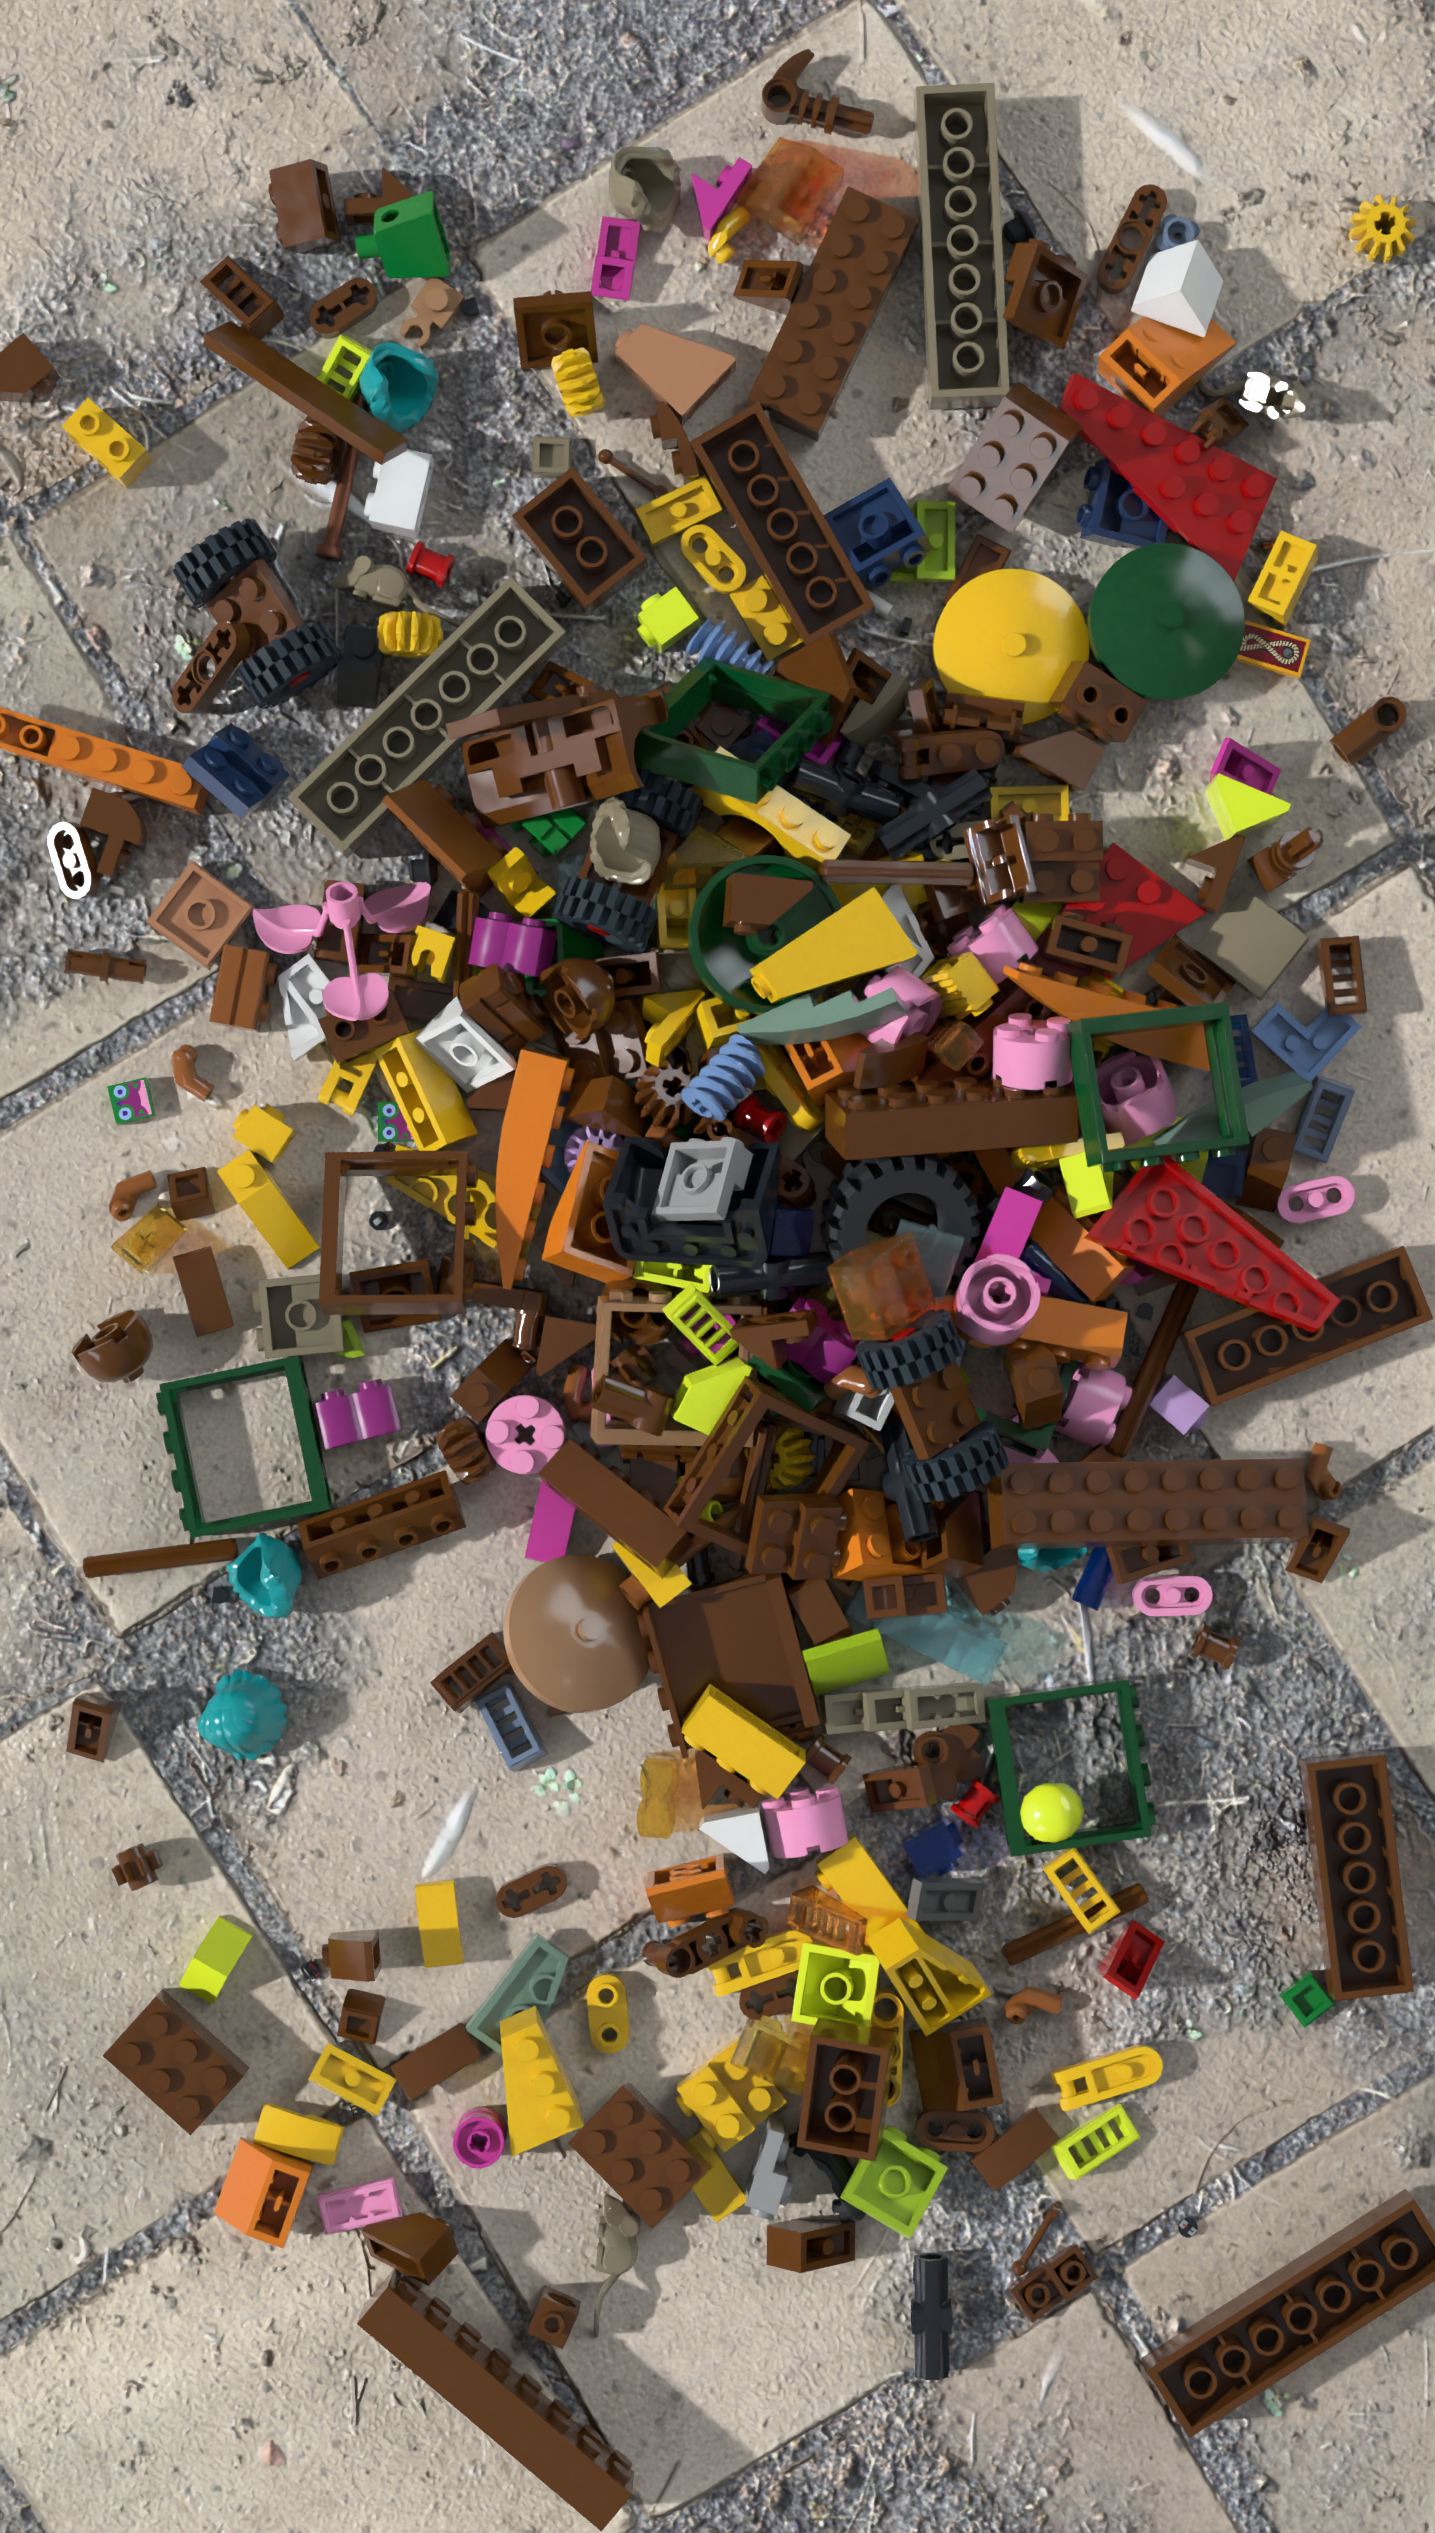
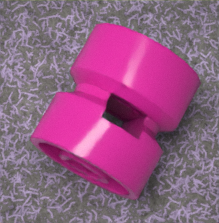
(480, 2137)

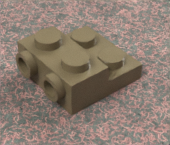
(294, 1319)

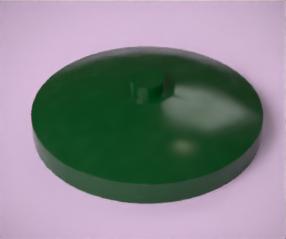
(1166, 622)
(725, 957)

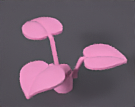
(292, 930)

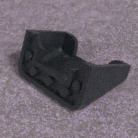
(736, 1241)

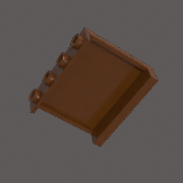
(739, 1641)

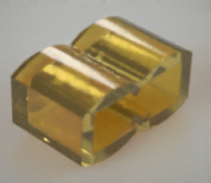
(657, 1805)
(773, 2054)

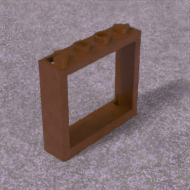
(409, 1163)
(729, 1438)

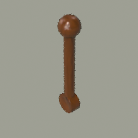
(606, 457)
(1019, 2267)

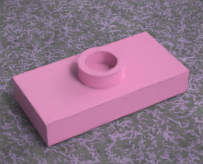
(359, 2205)

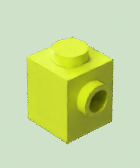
(666, 619)

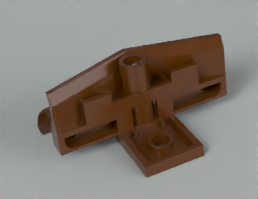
(554, 752)

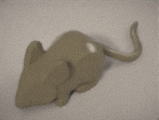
(1266, 395)
(383, 585)
(616, 2246)

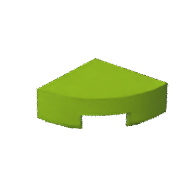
(353, 1345)

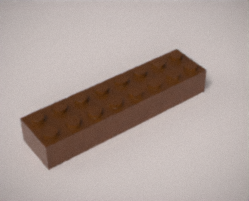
(1147, 1504)
(1295, 2313)
(498, 2398)

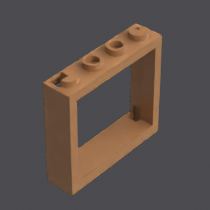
(674, 1433)

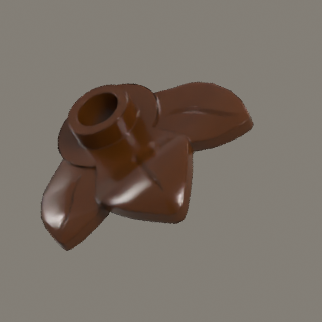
(955, 1758)

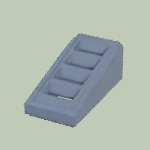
(1308, 1113)
(506, 1748)

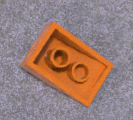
(579, 1228)
(690, 1890)

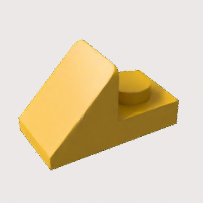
(519, 885)
(673, 917)
(671, 1020)

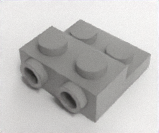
(701, 1179)
(768, 2178)

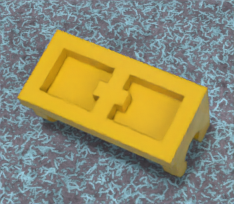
(1283, 577)
(436, 951)

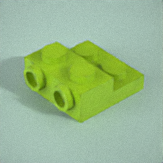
(897, 2184)

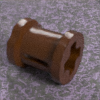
(1215, 1647)
(826, 1759)

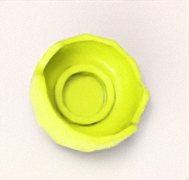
(1052, 1812)

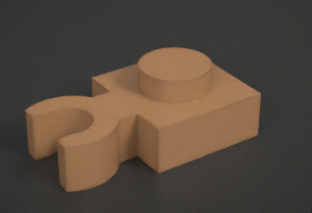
(435, 307)

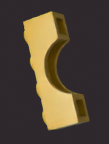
(796, 826)

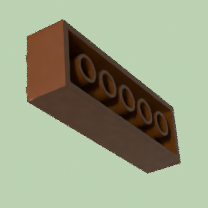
(833, 313)
(782, 526)
(947, 1117)
(1256, 1349)
(1356, 1875)

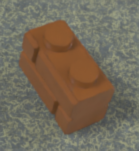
(243, 988)

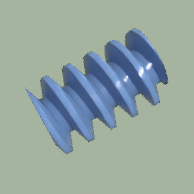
(719, 647)
(724, 1079)

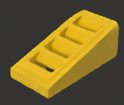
(1101, 1916)

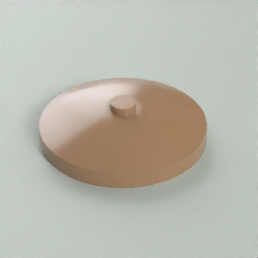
(575, 1635)

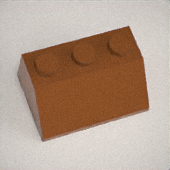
(446, 833)

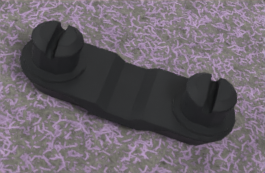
(839, 2173)

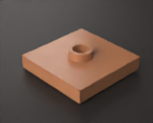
(200, 915)

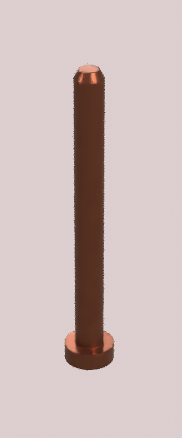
(329, 549)

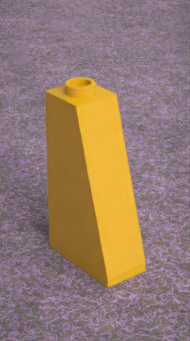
(840, 948)

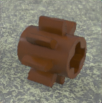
(634, 1366)
(137, 1867)

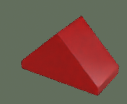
(1131, 1959)

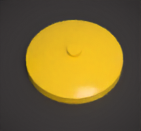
(1009, 639)

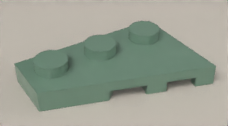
(527, 1983)

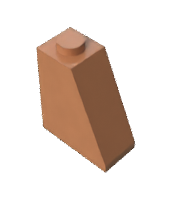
(673, 368)

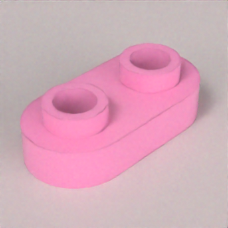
(1314, 1200)
(1171, 1595)

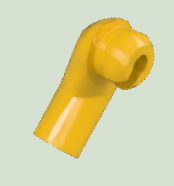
(725, 231)

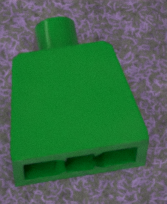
(408, 239)

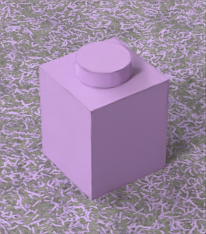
(1178, 1406)

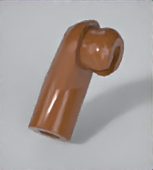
(185, 1073)
(127, 1193)
(851, 1379)
(573, 1392)
(1319, 1476)
(1028, 2001)

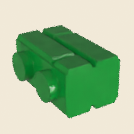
(553, 831)

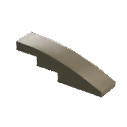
(902, 1708)

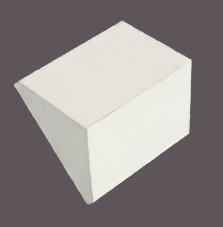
(1179, 288)
(464, 1048)
(739, 1832)

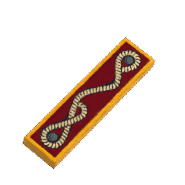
(1273, 650)

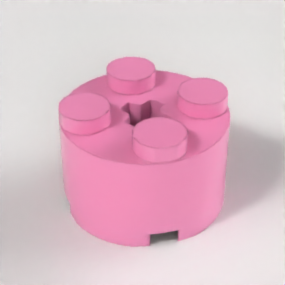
(995, 942)
(920, 1001)
(1032, 1052)
(1135, 1096)
(1018, 1302)
(1093, 1405)
(503, 1433)
(805, 1822)

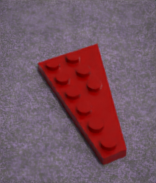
(1193, 489)
(1128, 898)
(1192, 1234)

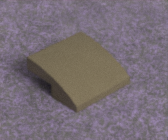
(1252, 944)

